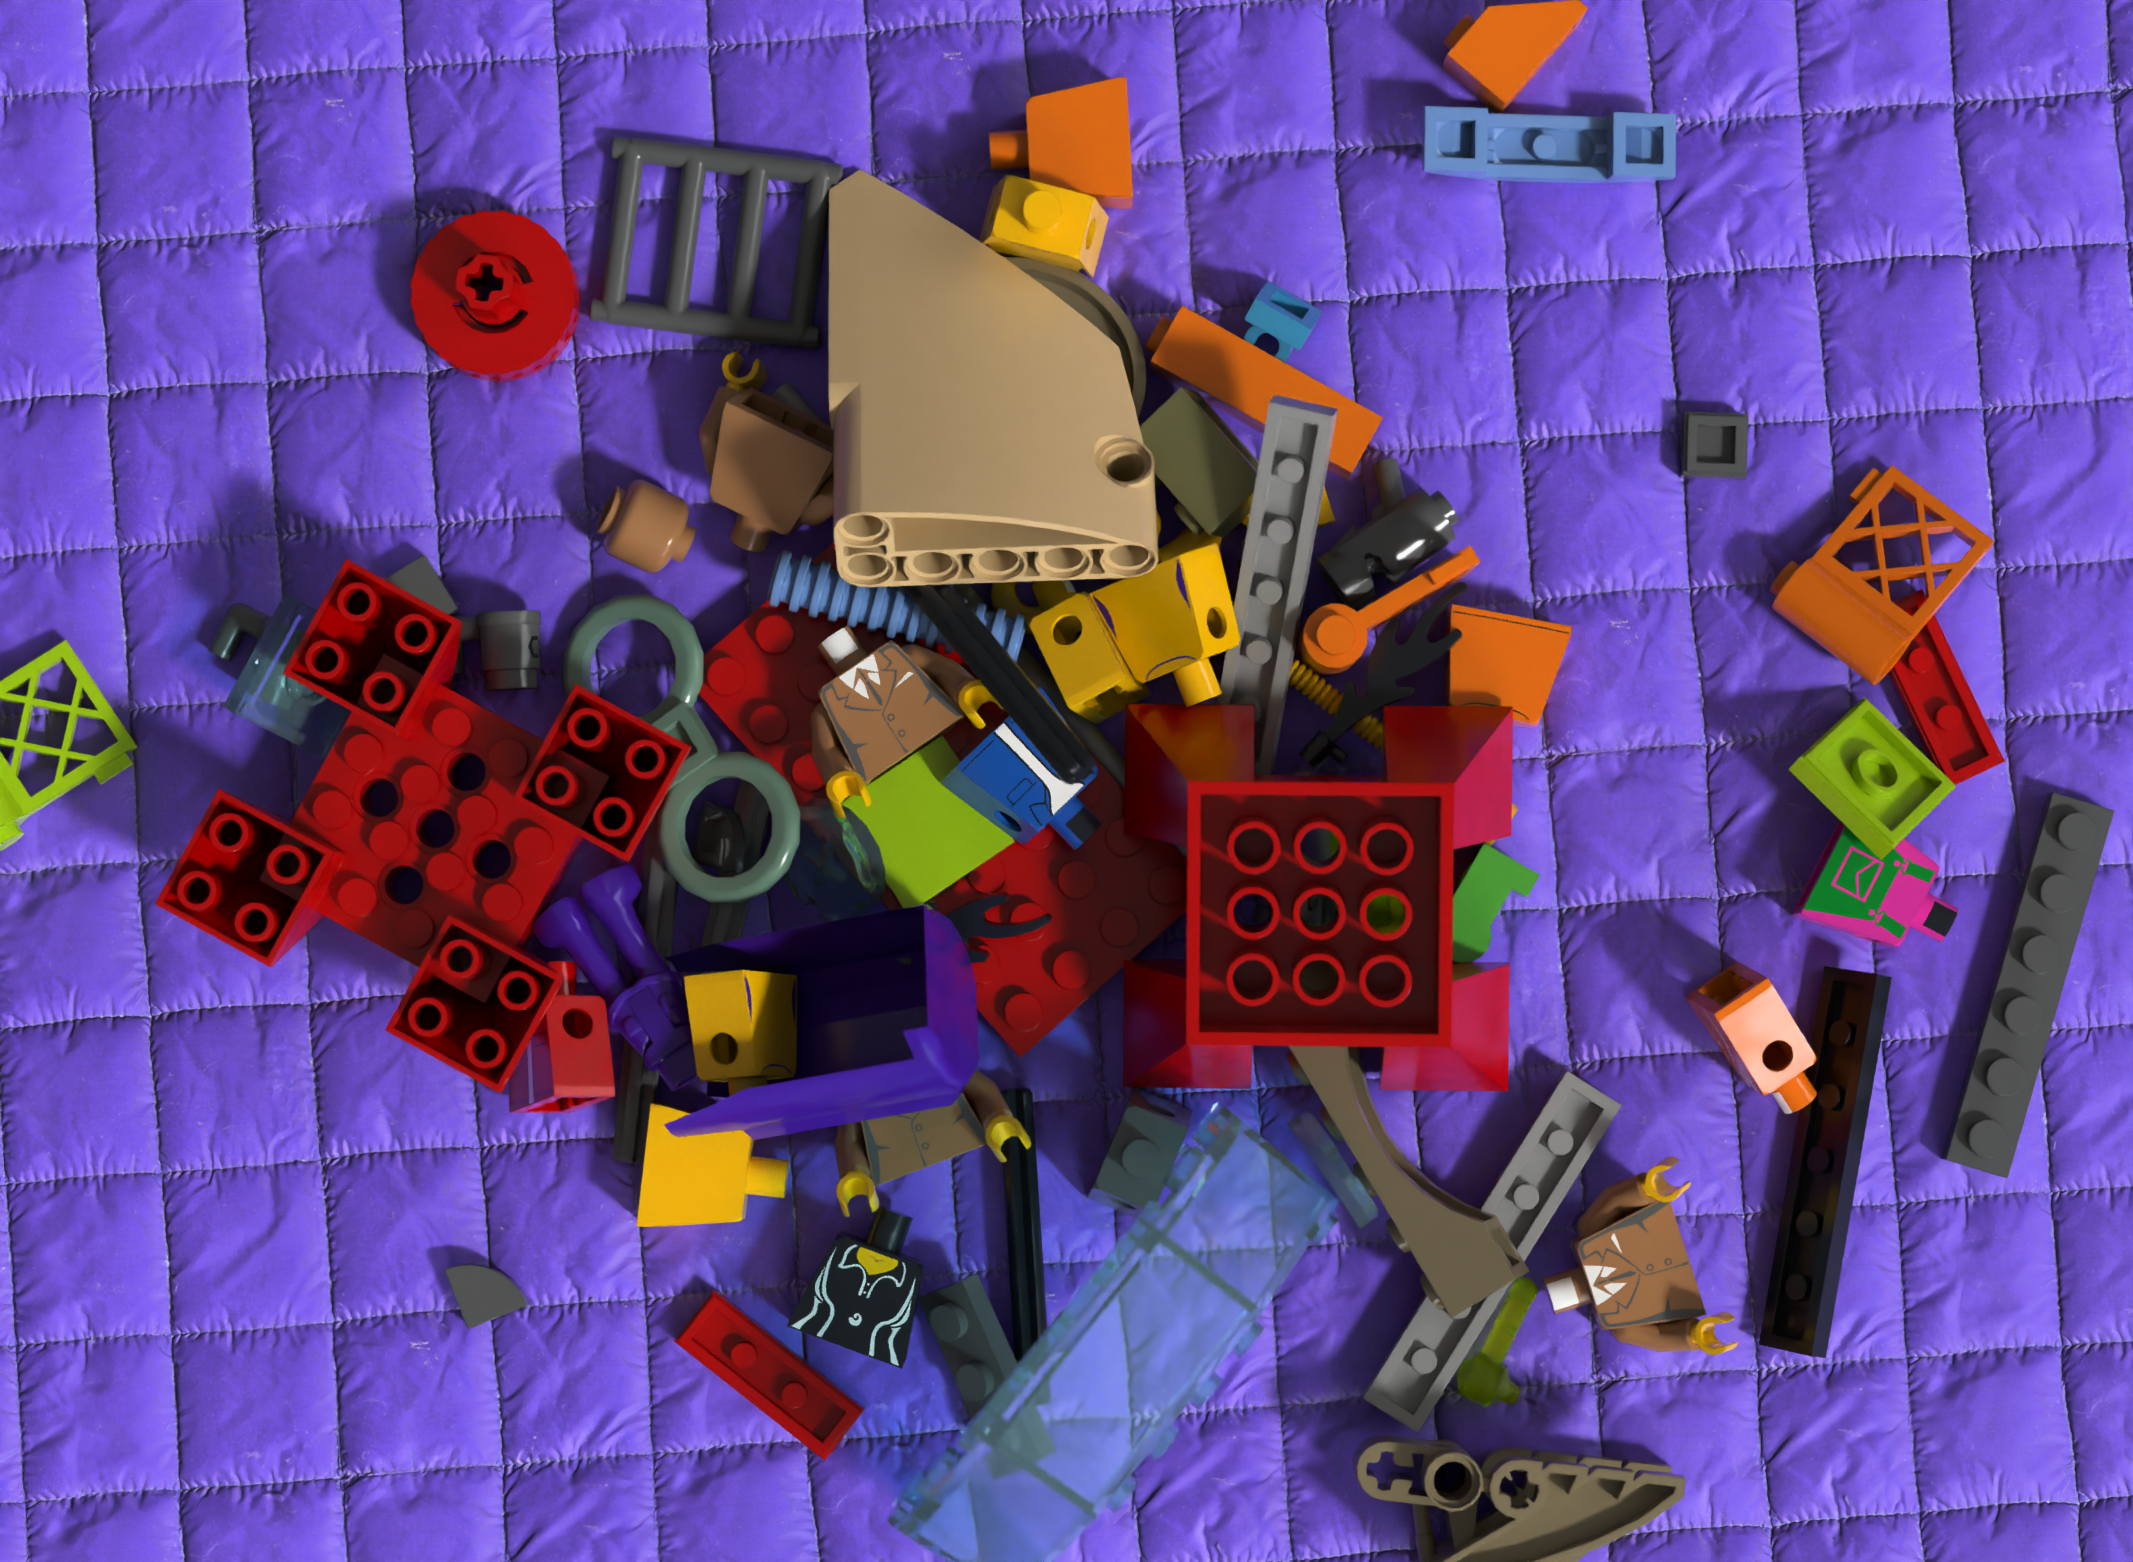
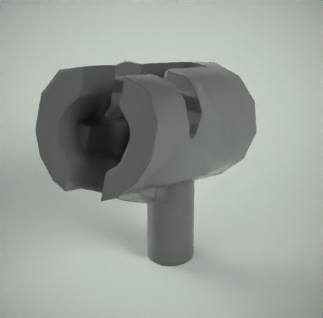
(1392, 544)

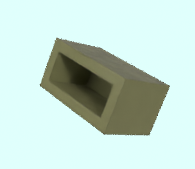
(1201, 463)

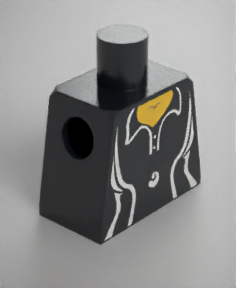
(865, 1291)

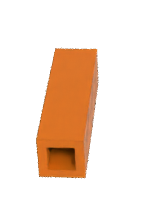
(1245, 379)

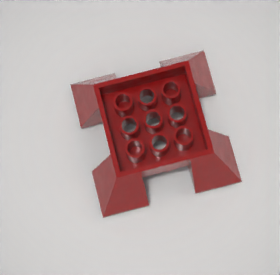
(1397, 836)
(272, 878)

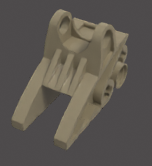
(1553, 1517)

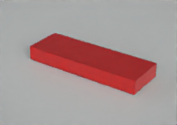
(1942, 702)
(769, 1374)

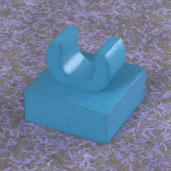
(1283, 317)

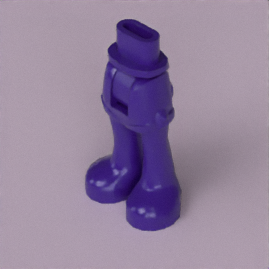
(655, 1008)

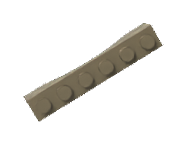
(1455, 1244)

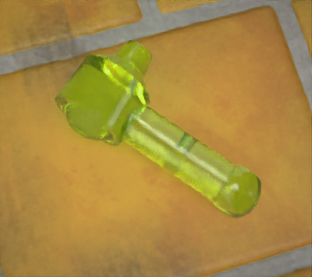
(1484, 1375)

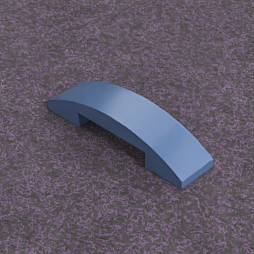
(1548, 147)

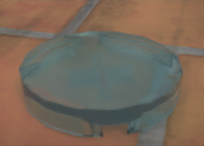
(835, 863)
(1333, 1169)

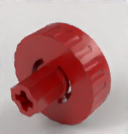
(456, 269)

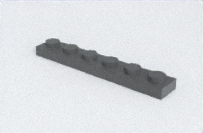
(2027, 984)

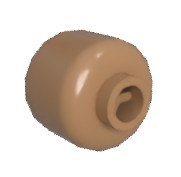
(645, 526)

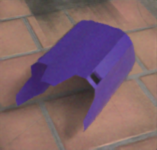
(868, 1028)

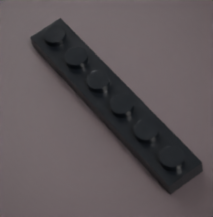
(1825, 1162)

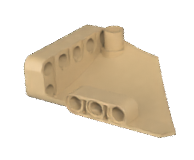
(971, 412)

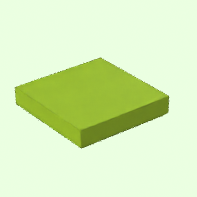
(1872, 778)
(924, 828)

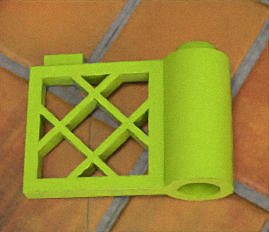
(15, 800)

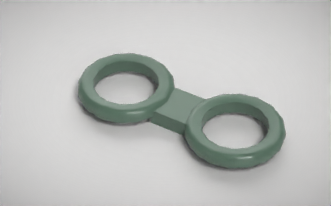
(704, 761)

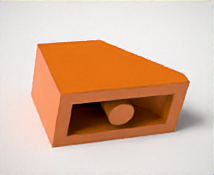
(1508, 47)

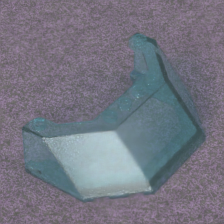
(1123, 1355)

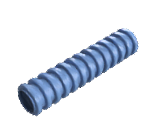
(877, 607)

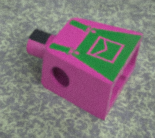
(1874, 896)

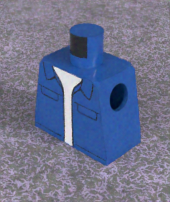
(1019, 788)

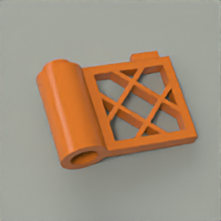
(1849, 614)
(1338, 634)

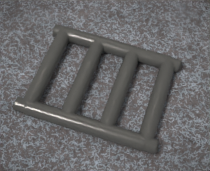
(694, 163)

